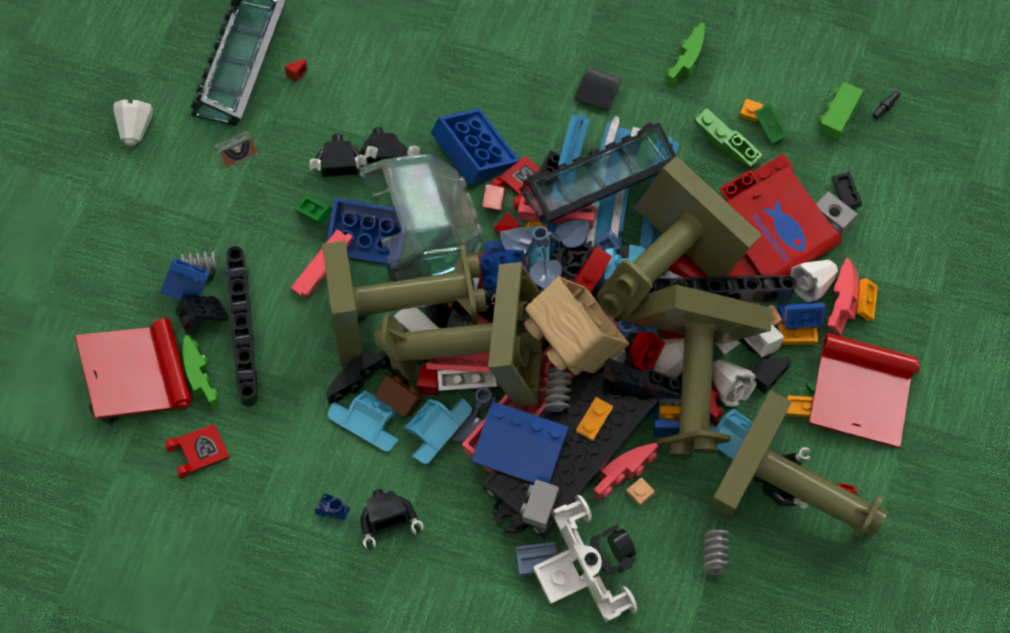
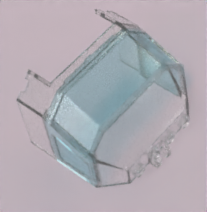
(431, 212)

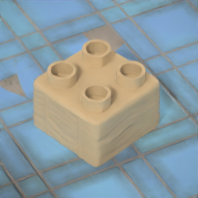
(574, 327)

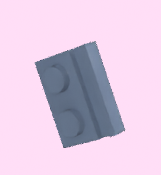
(532, 555)

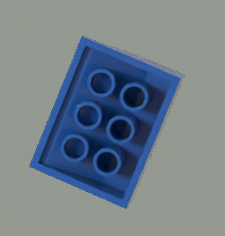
(473, 145)
(367, 225)
(519, 444)

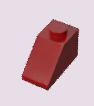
(646, 350)

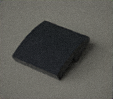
(598, 88)

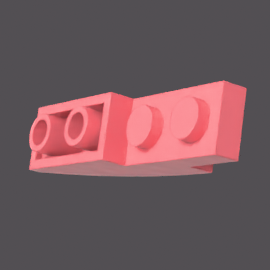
(848, 292)
(628, 465)

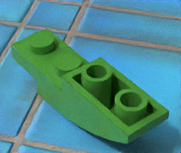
(689, 57)
(726, 140)
(196, 372)

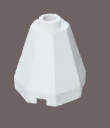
(132, 120)
(814, 278)
(672, 357)
(732, 382)

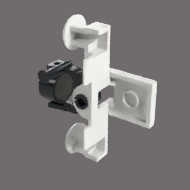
(559, 576)

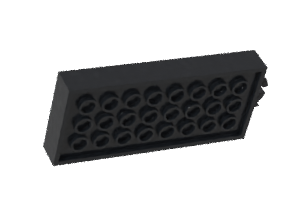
(580, 457)

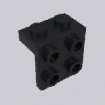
(196, 307)

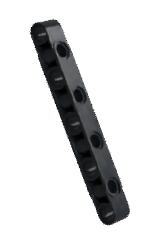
(744, 288)
(242, 336)

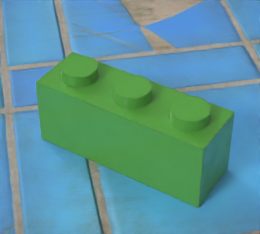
(840, 111)

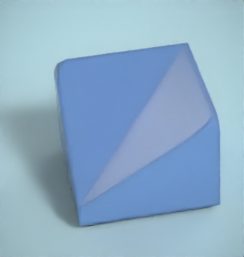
(607, 241)

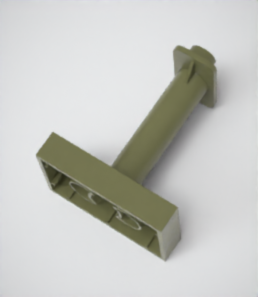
(691, 223)
(352, 302)
(702, 320)
(512, 350)
(757, 460)

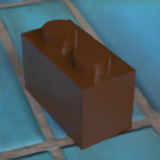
(399, 395)

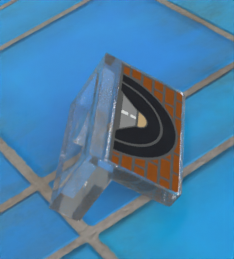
(236, 149)

